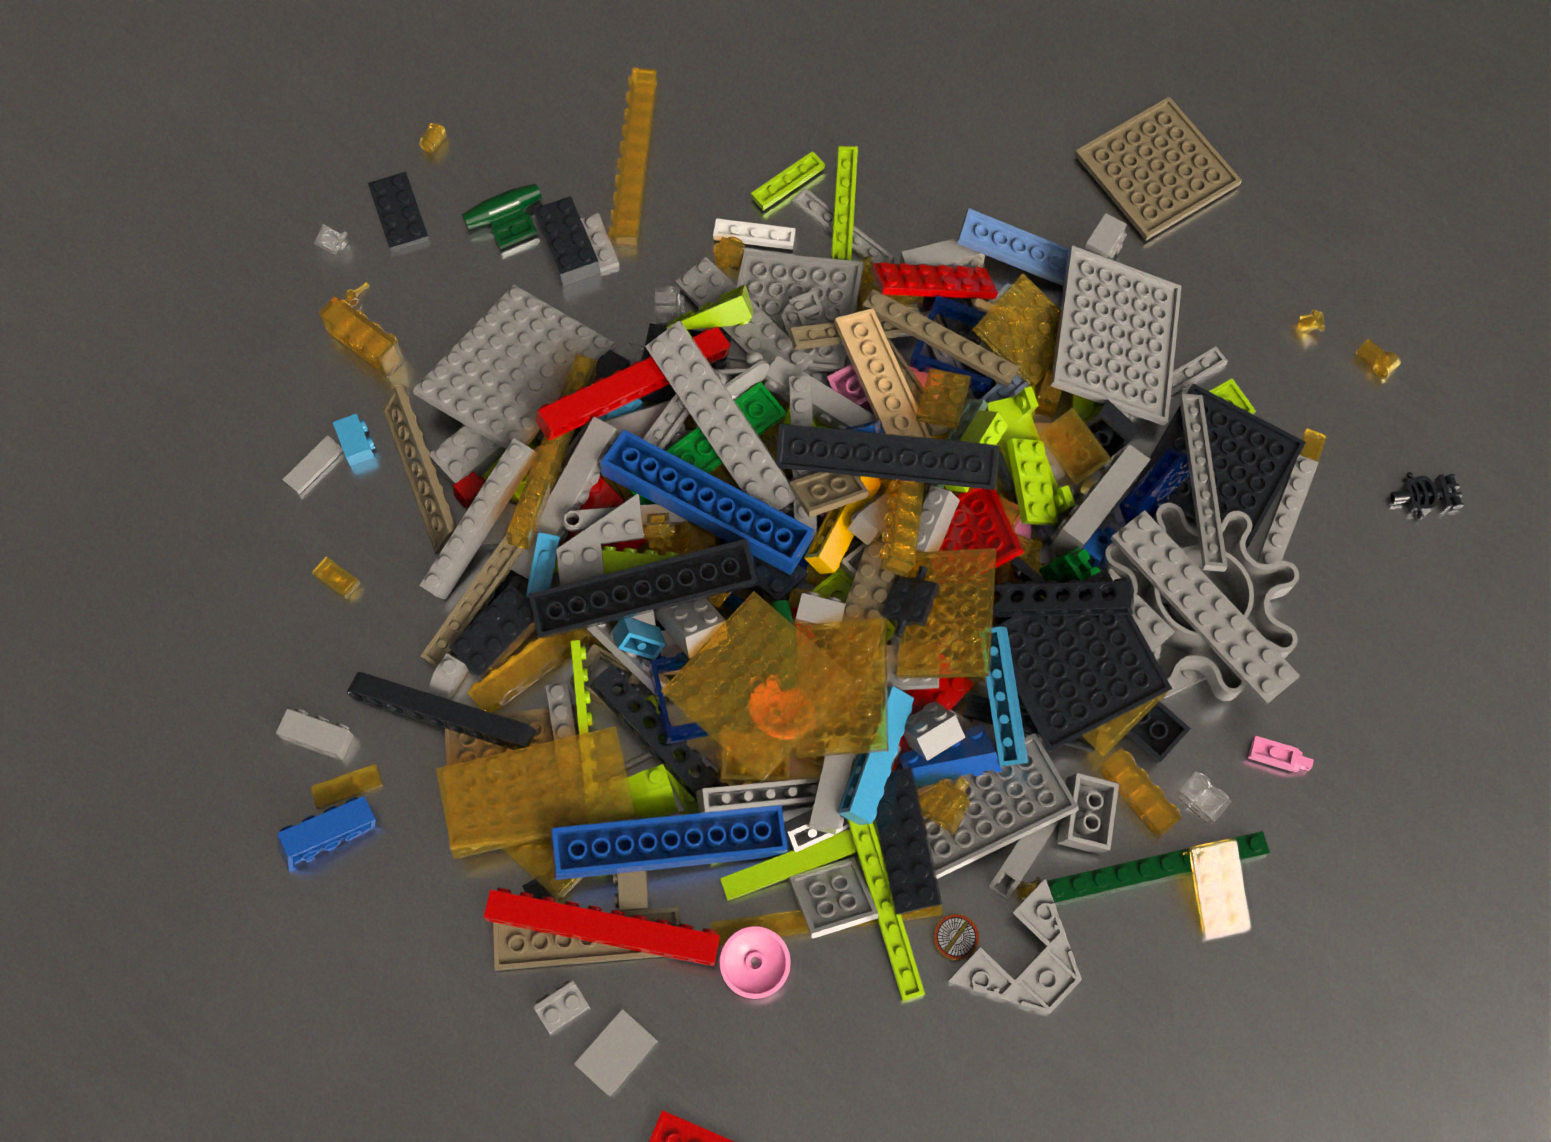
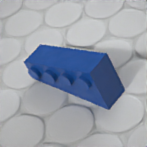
(966, 757)
(324, 831)

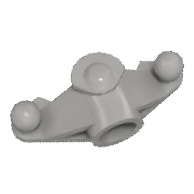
(739, 380)

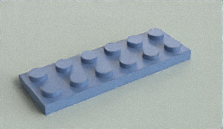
(1014, 246)

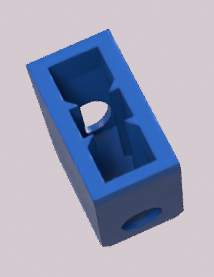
(1098, 544)

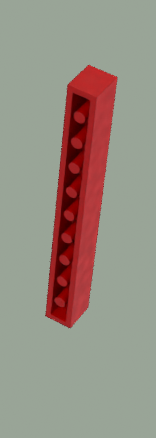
(618, 389)
(602, 927)

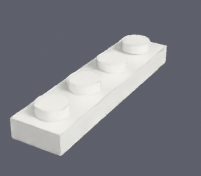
(755, 233)

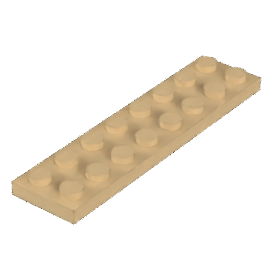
(880, 374)

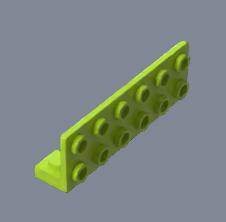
(1017, 414)

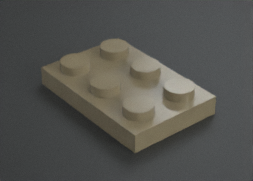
(827, 491)

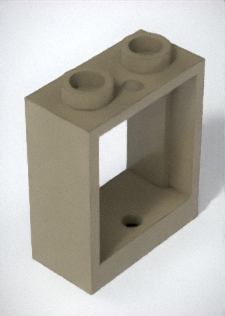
(592, 658)

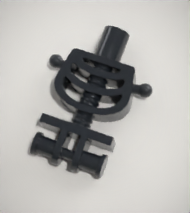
(1422, 489)

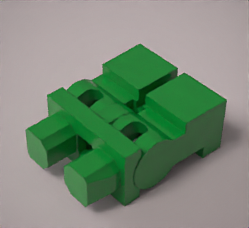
(1069, 566)

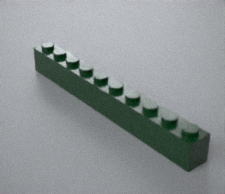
(1143, 872)

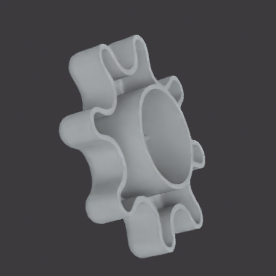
(1244, 583)

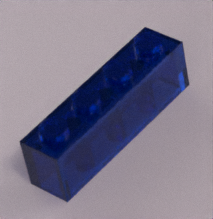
(1156, 485)

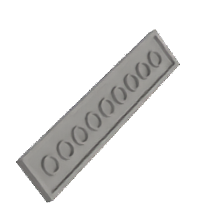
(720, 417)
(1205, 608)

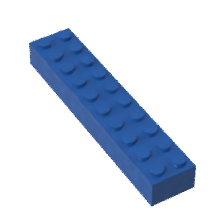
(706, 501)
(667, 842)

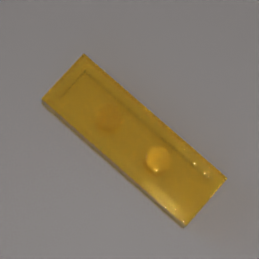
(346, 786)

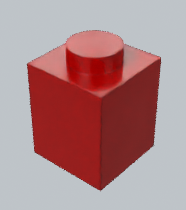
(468, 488)

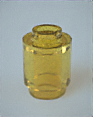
(433, 138)

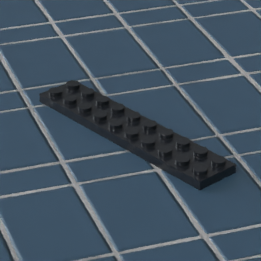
(887, 456)

